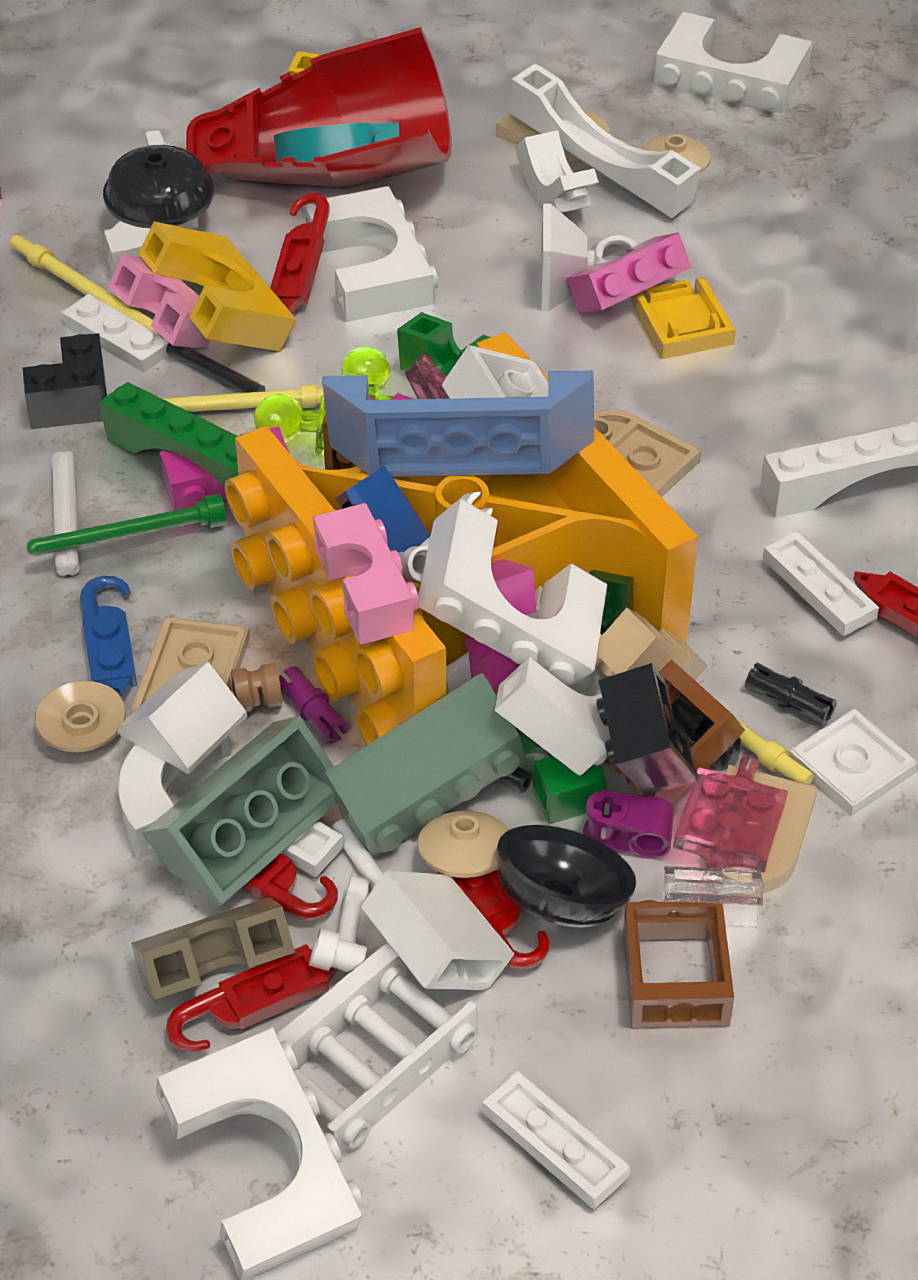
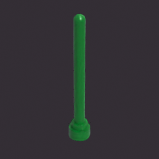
(207, 512)

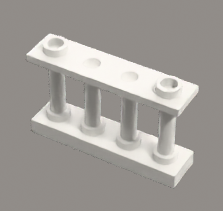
(351, 1003)

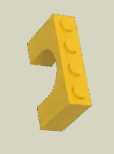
(234, 301)

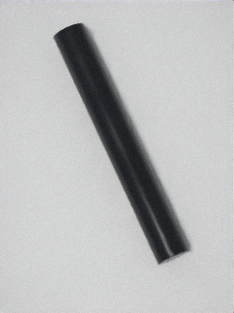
(215, 369)

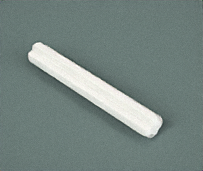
(65, 509)

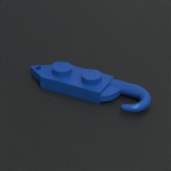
(107, 637)

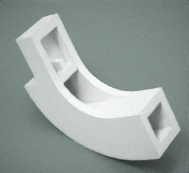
(550, 174)
(144, 791)

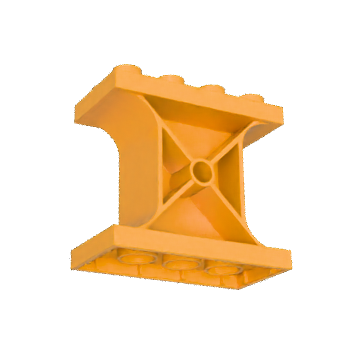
(582, 514)

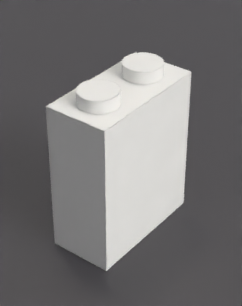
(436, 930)

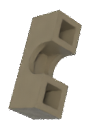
(234, 937)

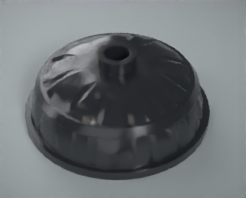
(157, 186)
(563, 875)

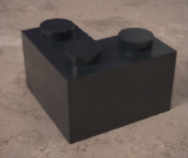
(67, 390)
(644, 732)

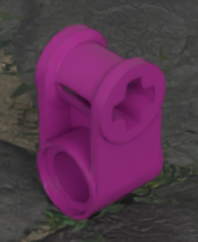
(633, 823)

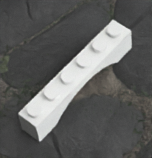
(656, 177)
(810, 474)

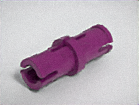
(313, 705)

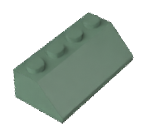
(425, 766)
(245, 811)

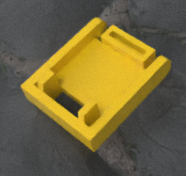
(683, 321)

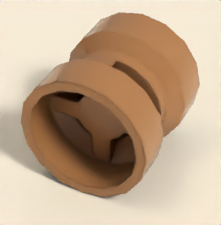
(246, 685)

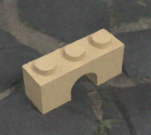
(636, 642)

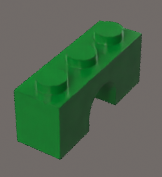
(429, 336)
(557, 787)

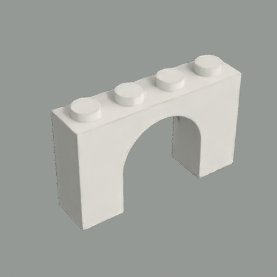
(764, 84)
(385, 285)
(463, 593)
(553, 714)
(261, 1081)

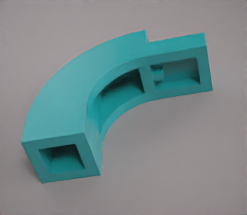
(330, 139)

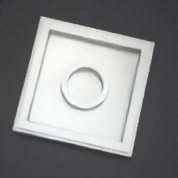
(854, 761)

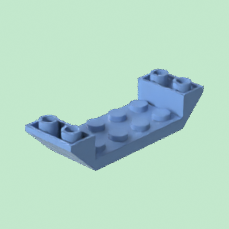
(461, 433)

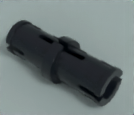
(790, 693)

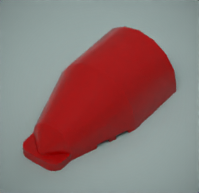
(346, 86)

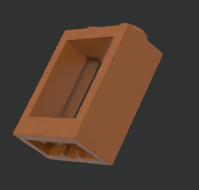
(714, 742)
(678, 1002)

